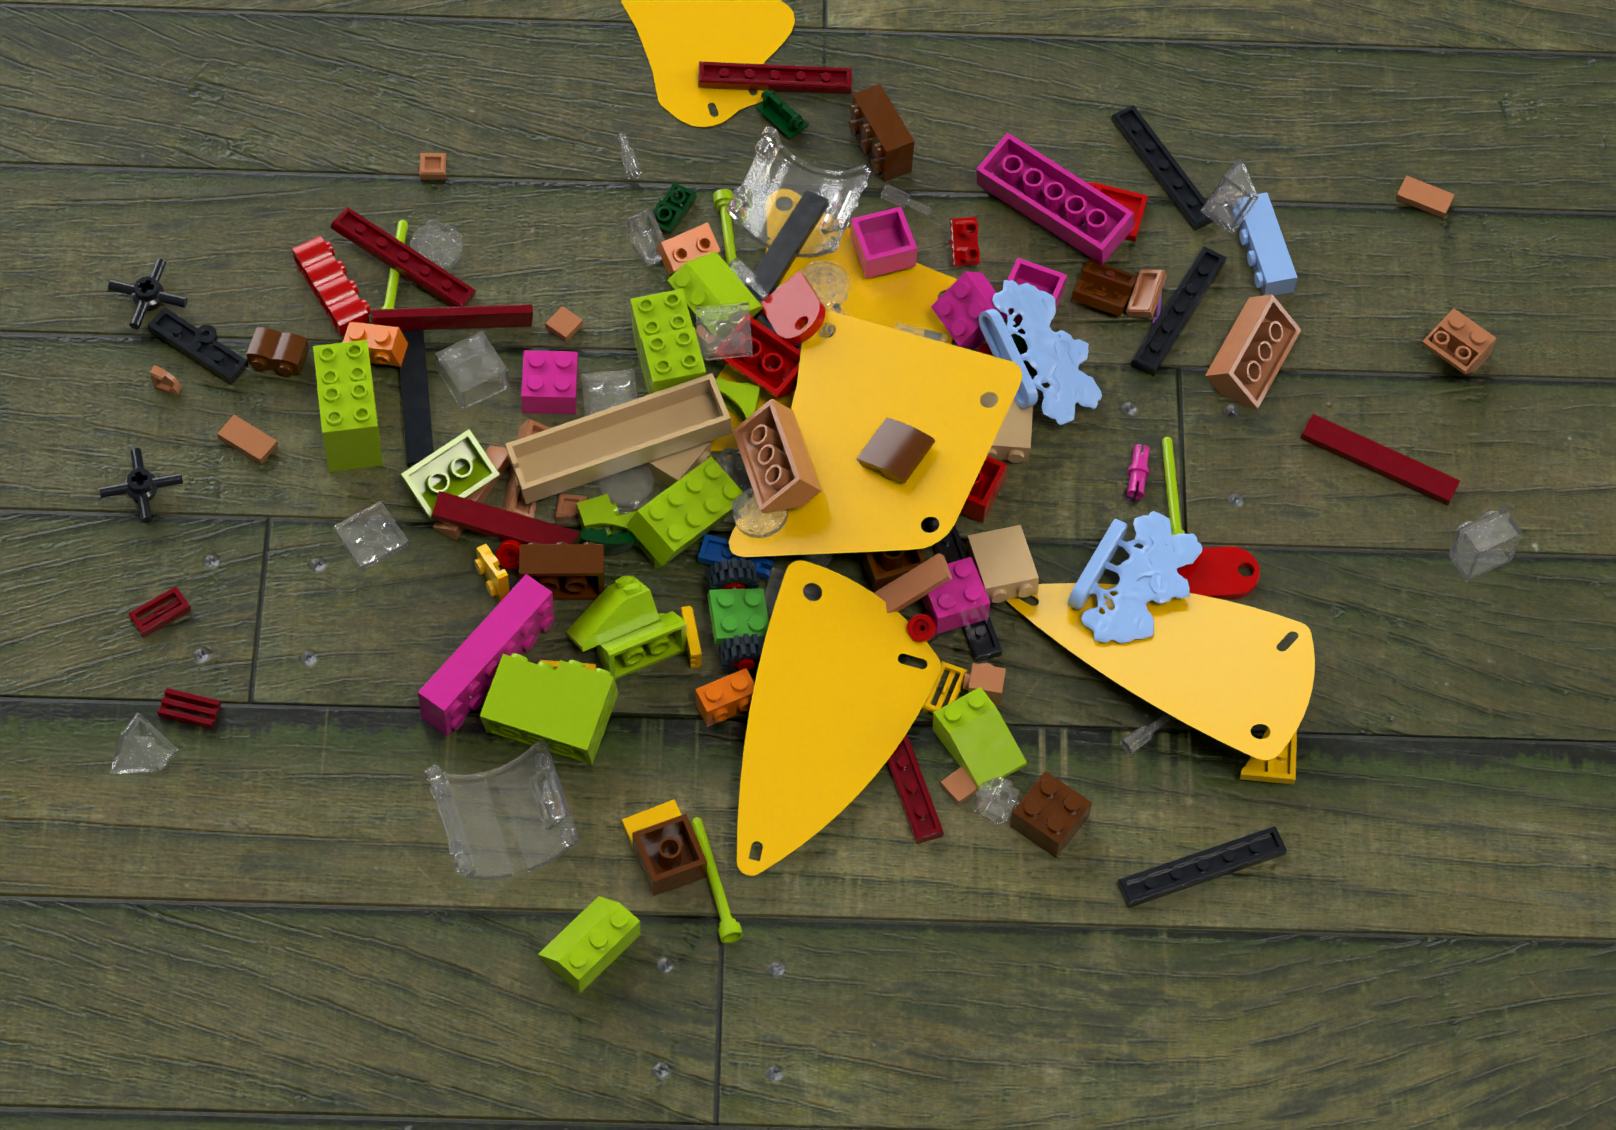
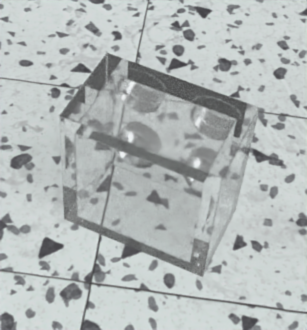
(472, 370)
(1485, 543)

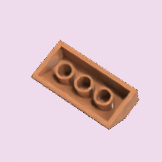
(1253, 351)
(776, 458)

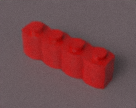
(330, 285)

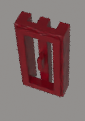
(161, 615)
(170, 694)

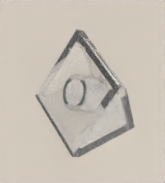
(1231, 198)

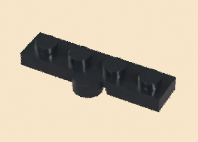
(199, 344)

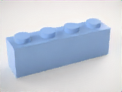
(1267, 249)

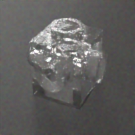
(996, 800)

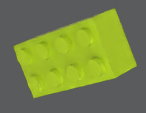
(685, 511)

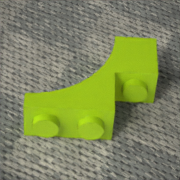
(739, 398)
(601, 513)

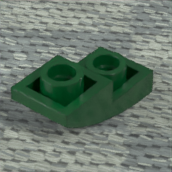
(674, 207)
(613, 544)

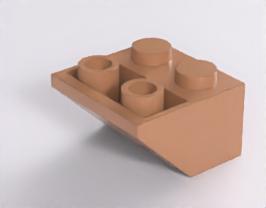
(1460, 342)

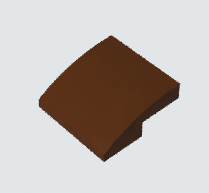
(1104, 287)
(896, 450)

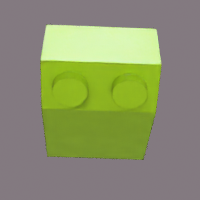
(614, 613)
(978, 737)

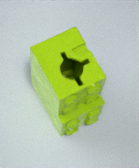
(665, 340)
(347, 405)
(549, 705)

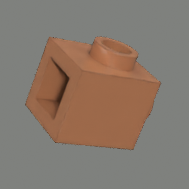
(988, 678)

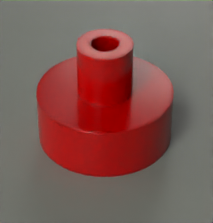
(509, 554)
(916, 625)

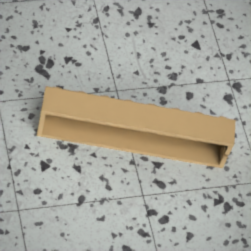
(619, 438)

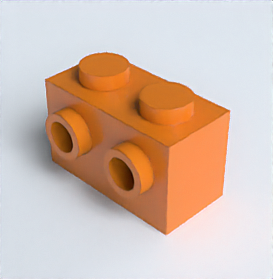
(686, 247)
(385, 343)
(725, 697)

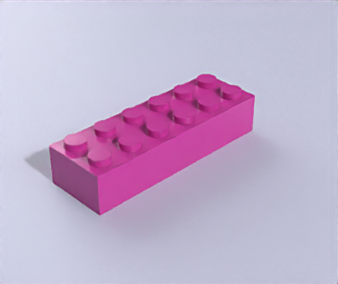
(1055, 198)
(472, 667)

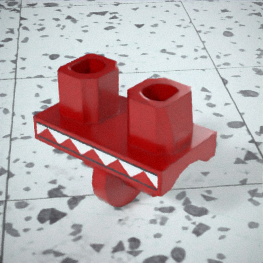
(964, 241)

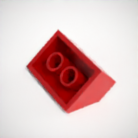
(772, 364)

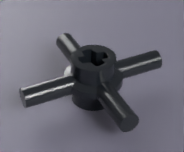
(147, 293)
(141, 485)

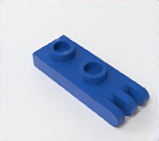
(717, 549)

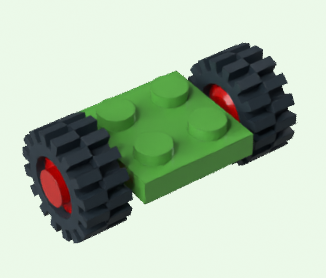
(737, 614)

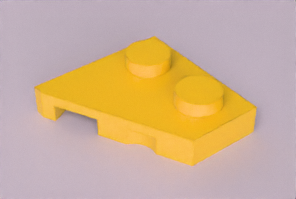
(488, 565)
(1278, 770)

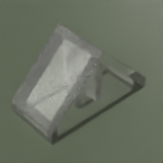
(645, 235)

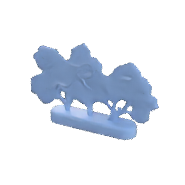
(1050, 353)
(1143, 577)

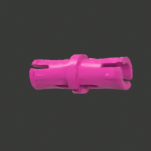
(1138, 471)

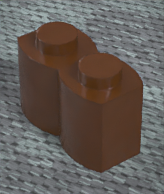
(277, 351)

